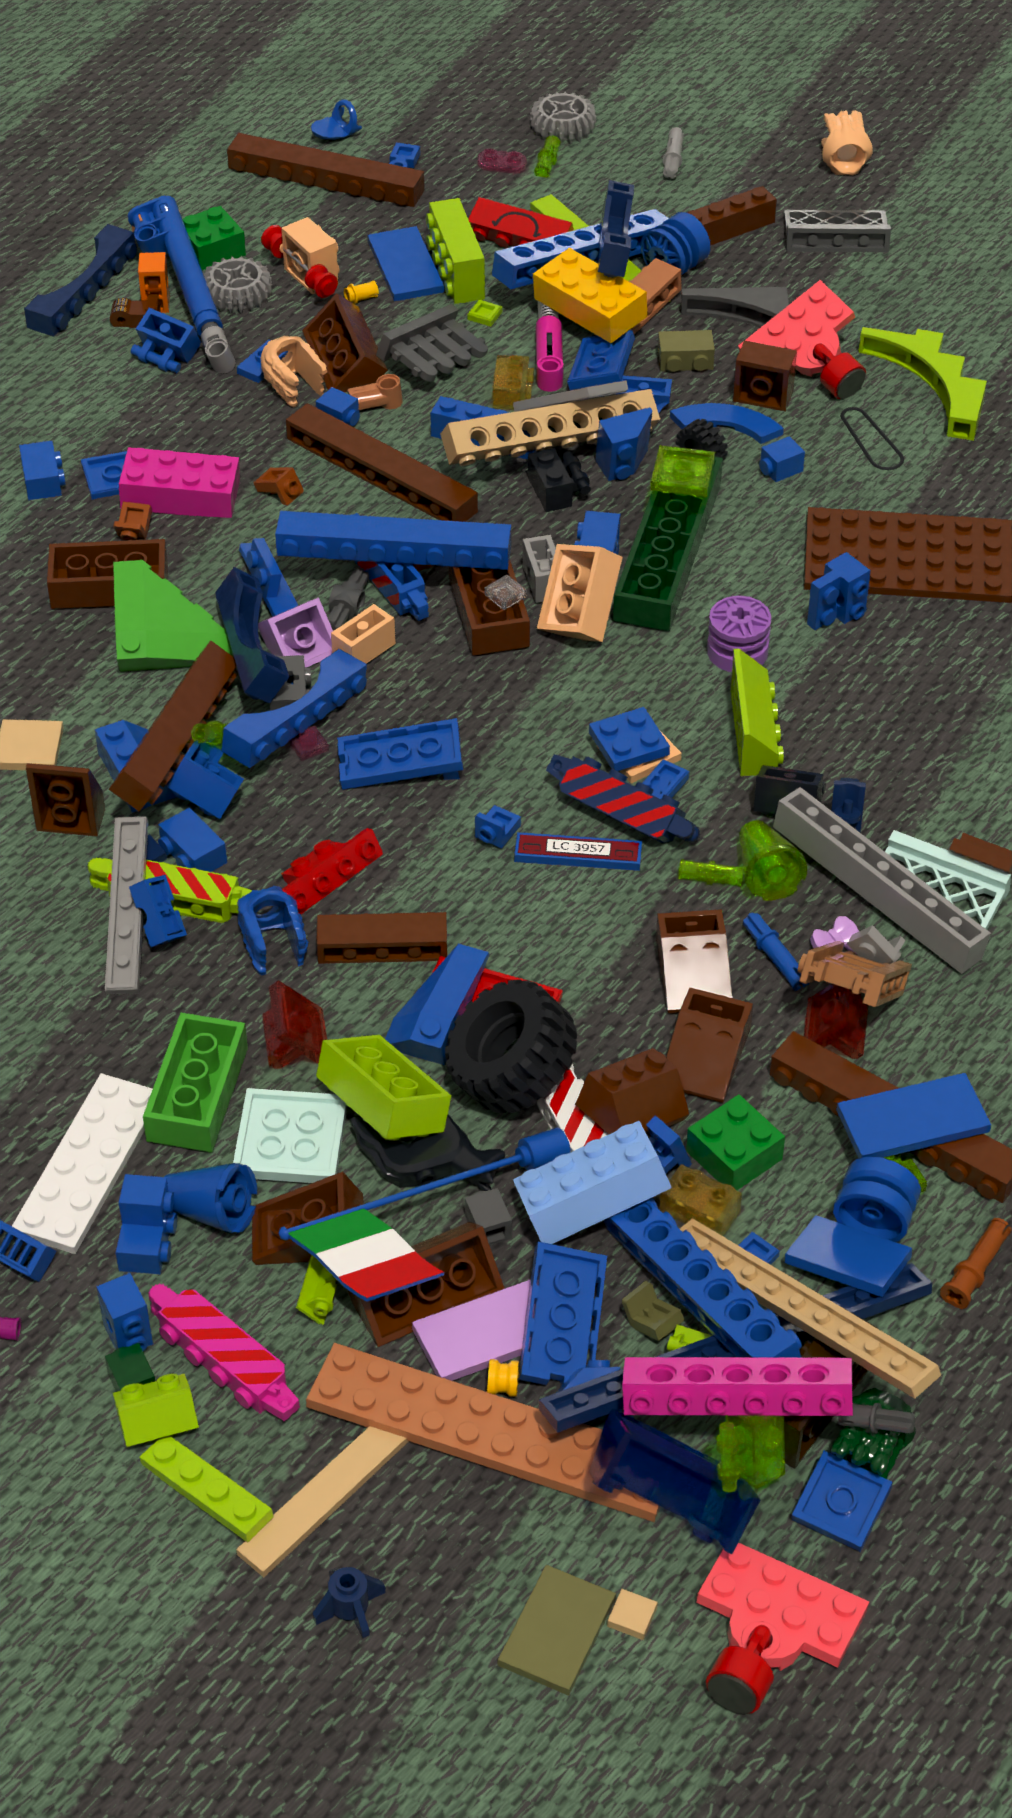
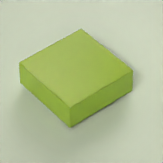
(484, 313)

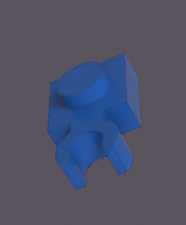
(405, 155)

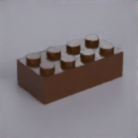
(84, 571)
(484, 622)

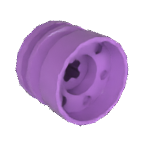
(738, 624)

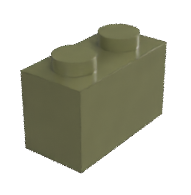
(686, 350)

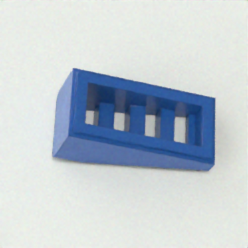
(39, 1260)

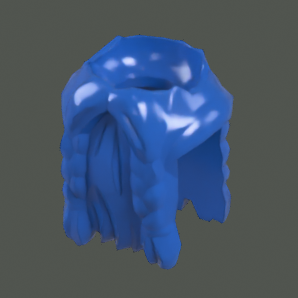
(282, 915)

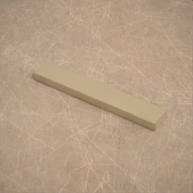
(319, 1499)

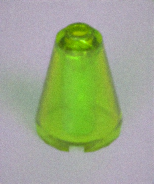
(770, 862)

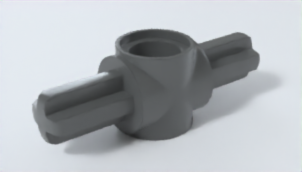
(347, 598)

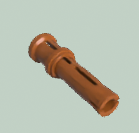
(970, 1272)

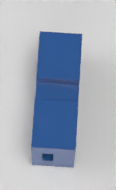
(156, 903)

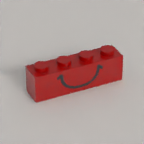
(513, 225)

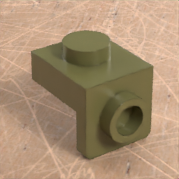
(650, 1314)

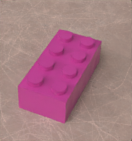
(180, 482)

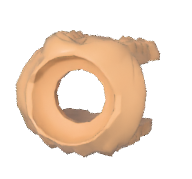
(847, 144)
(299, 359)

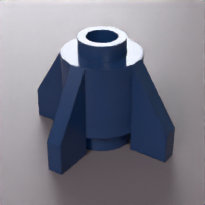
(348, 1597)

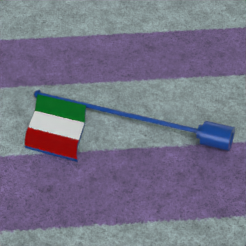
(371, 1255)

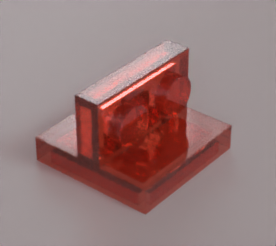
(837, 1019)
(292, 1027)

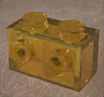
(512, 381)
(702, 1199)

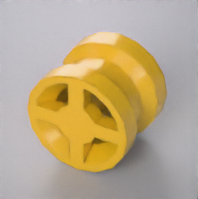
(503, 1377)

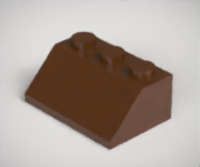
(634, 1092)

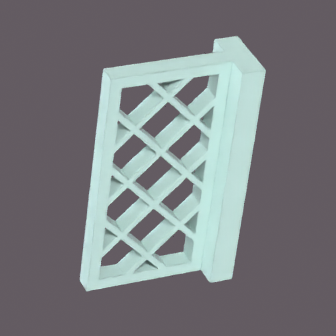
(952, 868)

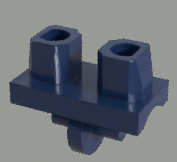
(849, 801)

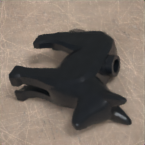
(426, 1157)

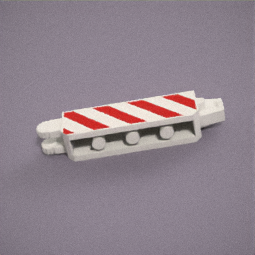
(561, 1112)

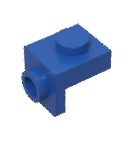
(496, 826)

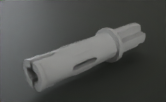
(672, 158)

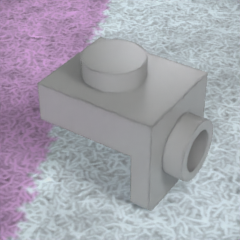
(873, 946)

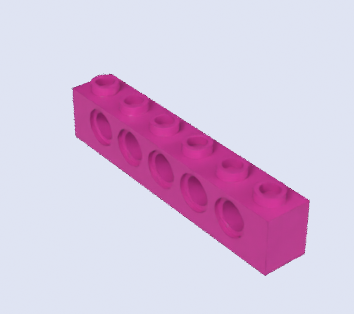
(737, 1386)

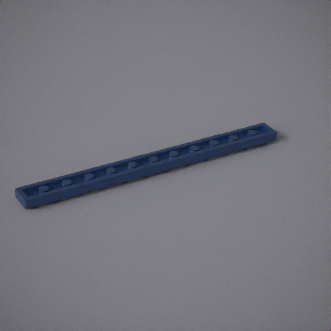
(605, 1393)

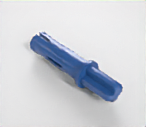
(769, 942)

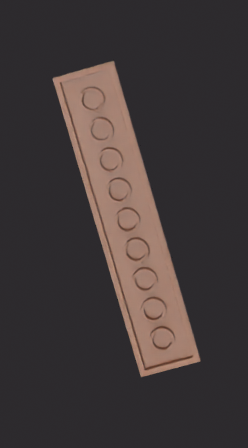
(465, 1425)

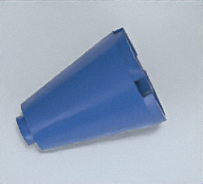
(215, 1195)

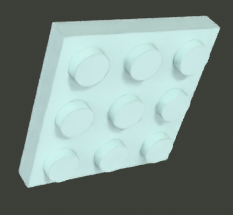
(290, 1135)

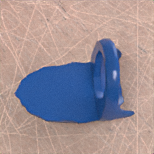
(334, 127)

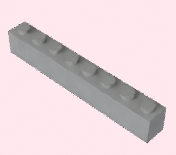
(881, 880)

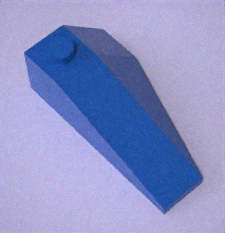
(430, 1014)

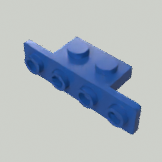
(264, 567)

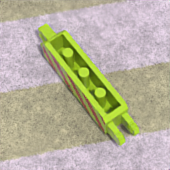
(194, 891)

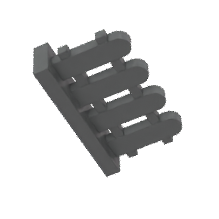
(422, 334)

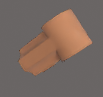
(383, 393)

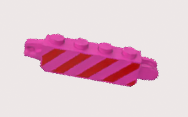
(224, 1350)

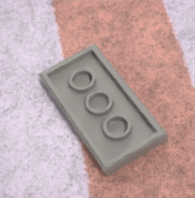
(572, 396)

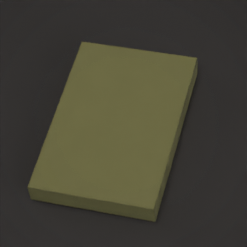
(557, 1629)

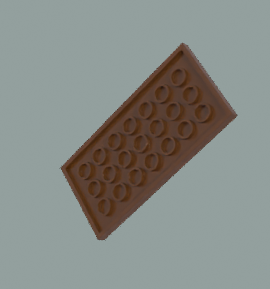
(915, 552)

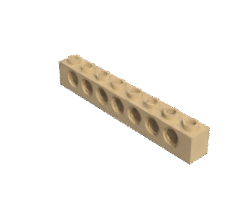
(461, 450)

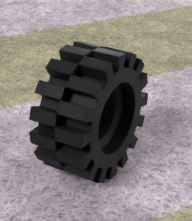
(702, 436)

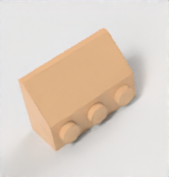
(580, 592)

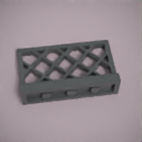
(835, 232)

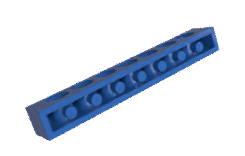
(518, 263)
(701, 1284)

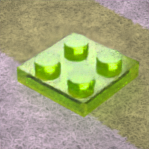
(682, 471)

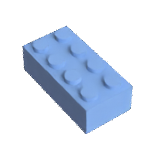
(592, 1183)

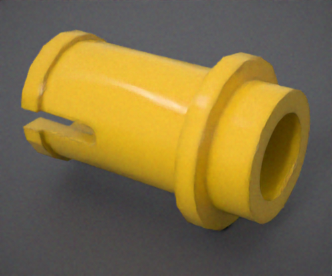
(361, 292)

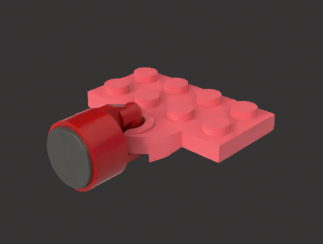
(811, 329)
(772, 1620)

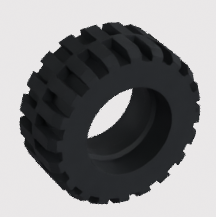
(530, 1066)

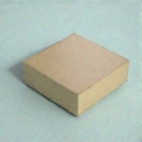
(632, 1614)

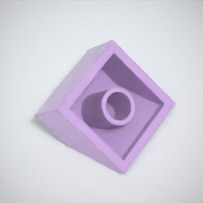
(299, 632)

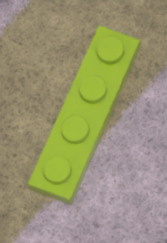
(207, 1487)

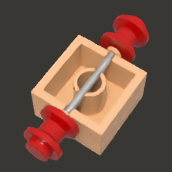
(307, 254)

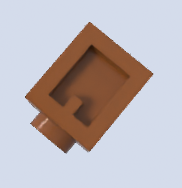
(280, 481)

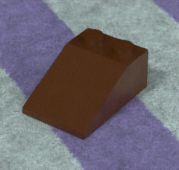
(65, 799)
(296, 1208)

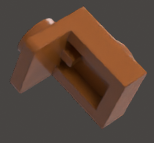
(133, 521)

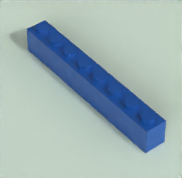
(393, 540)

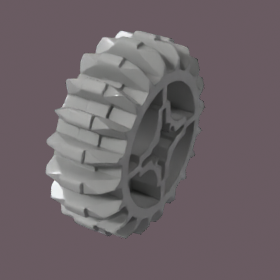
(563, 116)
(238, 283)

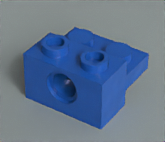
(839, 592)

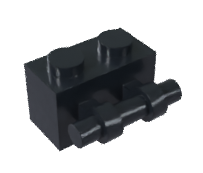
(552, 479)
(778, 782)

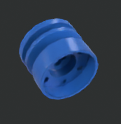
(677, 241)

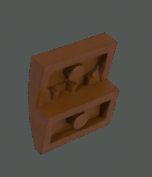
(983, 852)

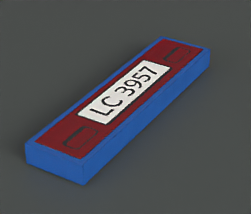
(578, 851)

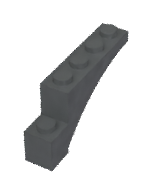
(745, 304)

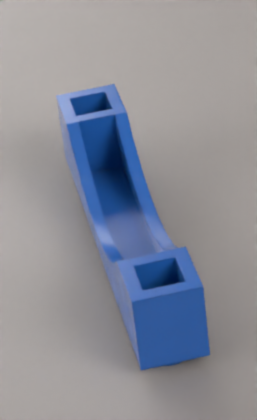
(259, 734)

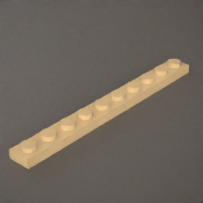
(819, 1315)

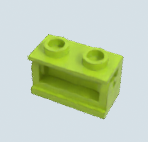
(155, 1409)

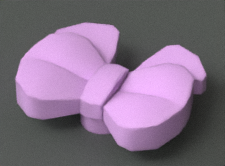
(842, 930)

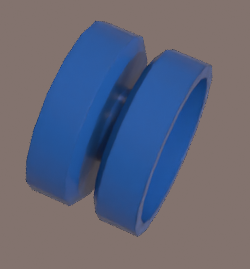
(877, 1198)

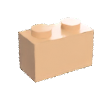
(365, 634)

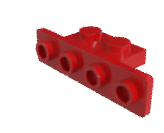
(329, 867)

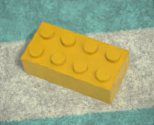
(588, 297)

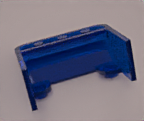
(673, 1477)

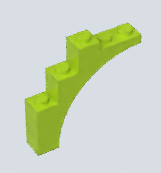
(941, 371)

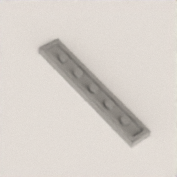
(125, 919)

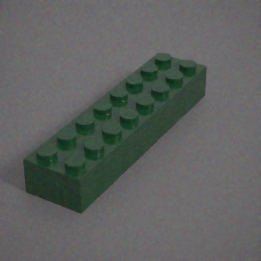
(663, 556)

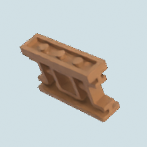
(877, 980)

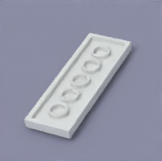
(85, 1164)

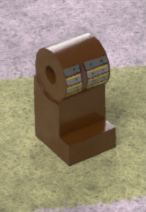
(132, 310)

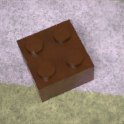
(764, 375)

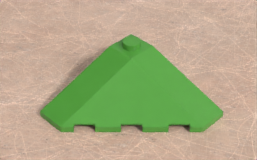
(157, 623)

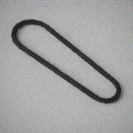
(881, 433)

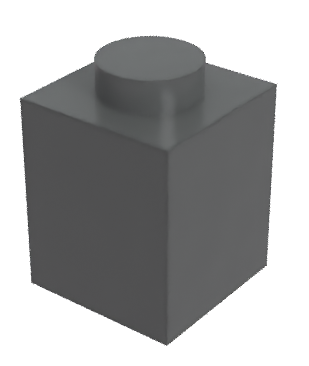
(489, 1211)

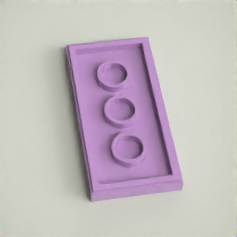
(473, 1333)

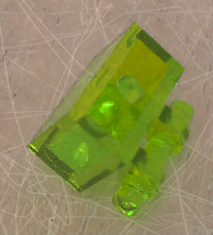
(750, 1450)

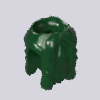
(871, 1450)

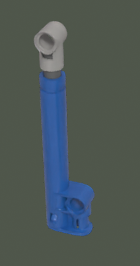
(166, 232)

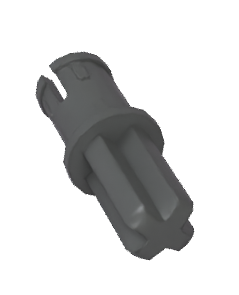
(877, 1418)

